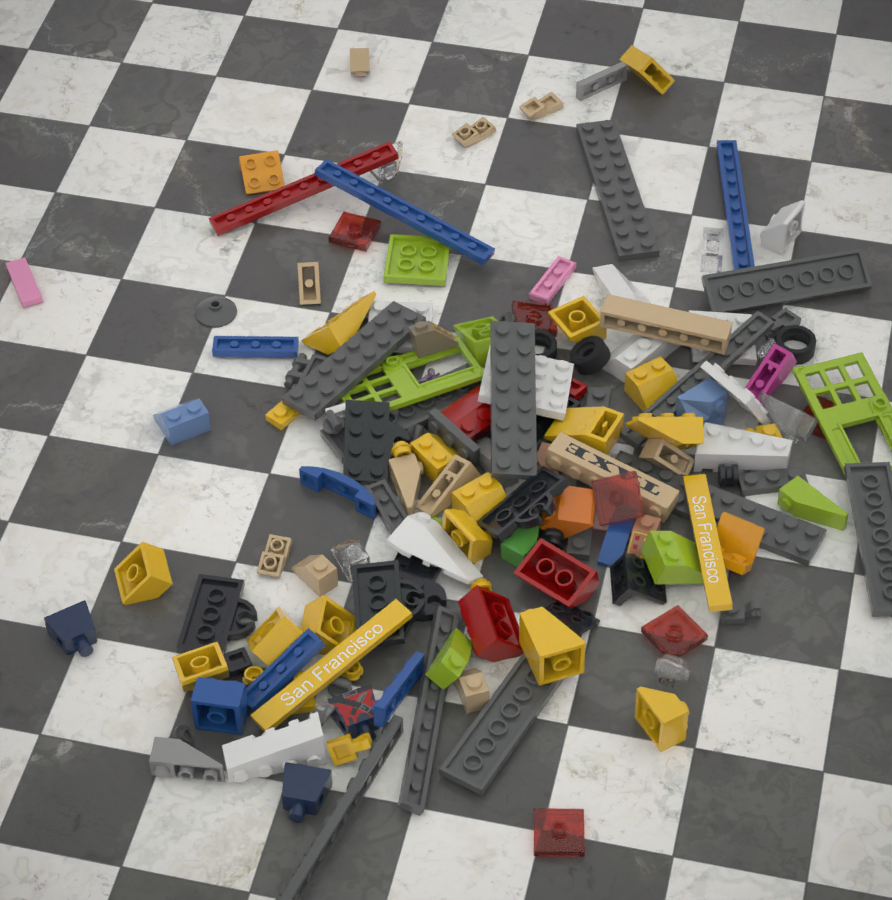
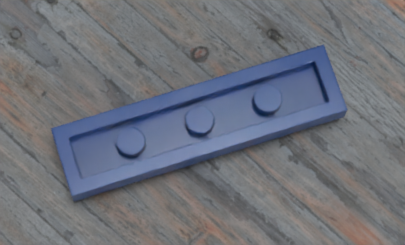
(255, 346)
(283, 669)
(398, 690)

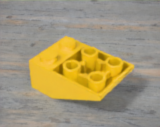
(590, 425)
(680, 431)

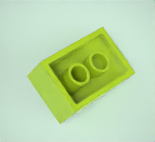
(476, 337)
(671, 558)

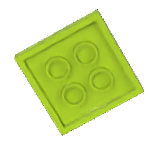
(416, 261)

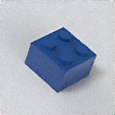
(219, 706)

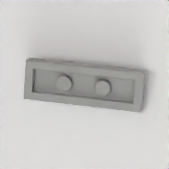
(601, 81)

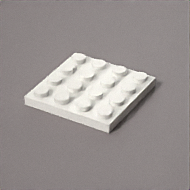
(552, 386)

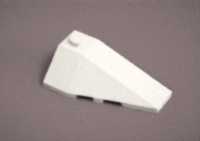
(615, 283)
(427, 540)

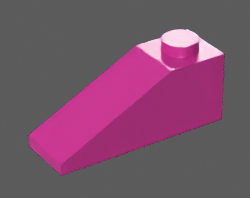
(771, 371)

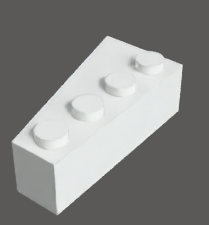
(741, 447)
(267, 754)

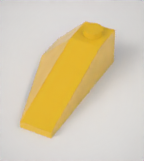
(341, 327)

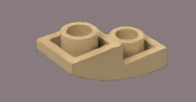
(475, 133)
(275, 556)

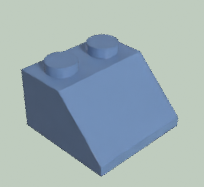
(183, 421)

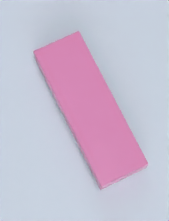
(552, 280)
(24, 282)

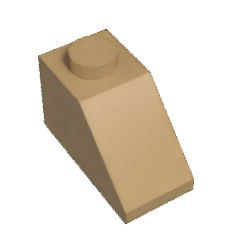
(359, 61)
(309, 283)
(666, 456)
(317, 573)
(472, 690)

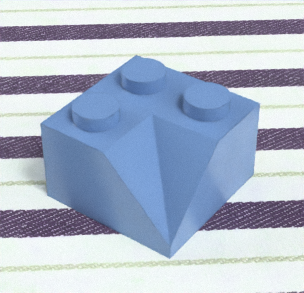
(704, 400)

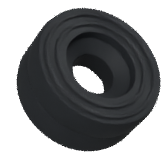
(590, 355)

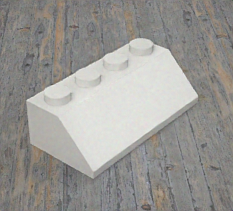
(636, 352)

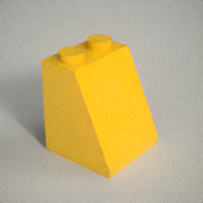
(550, 646)

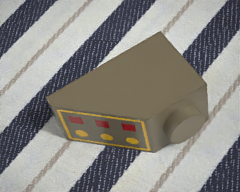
(430, 338)

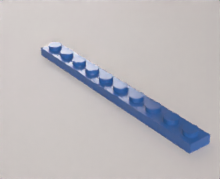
(734, 204)
(404, 212)

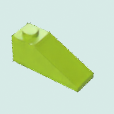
(809, 504)
(450, 660)

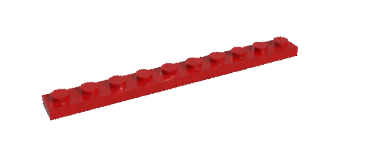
(298, 190)

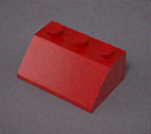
(470, 415)
(558, 574)
(490, 624)

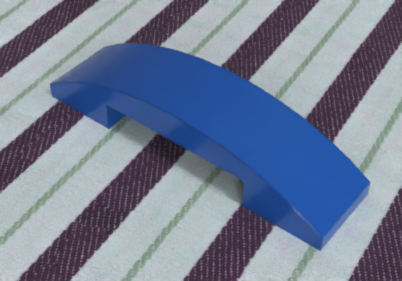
(318, 477)
(615, 542)

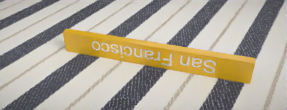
(707, 543)
(331, 666)

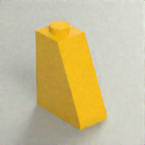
(647, 69)

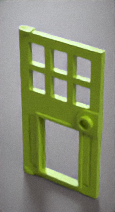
(405, 384)
(835, 418)

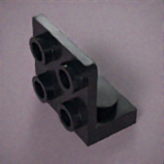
(632, 576)
(574, 618)

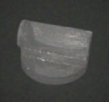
(763, 349)

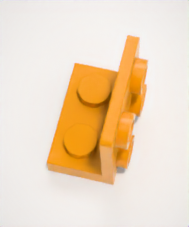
(261, 172)
(738, 542)

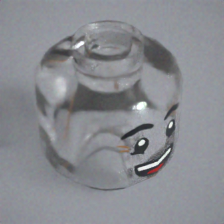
(671, 670)

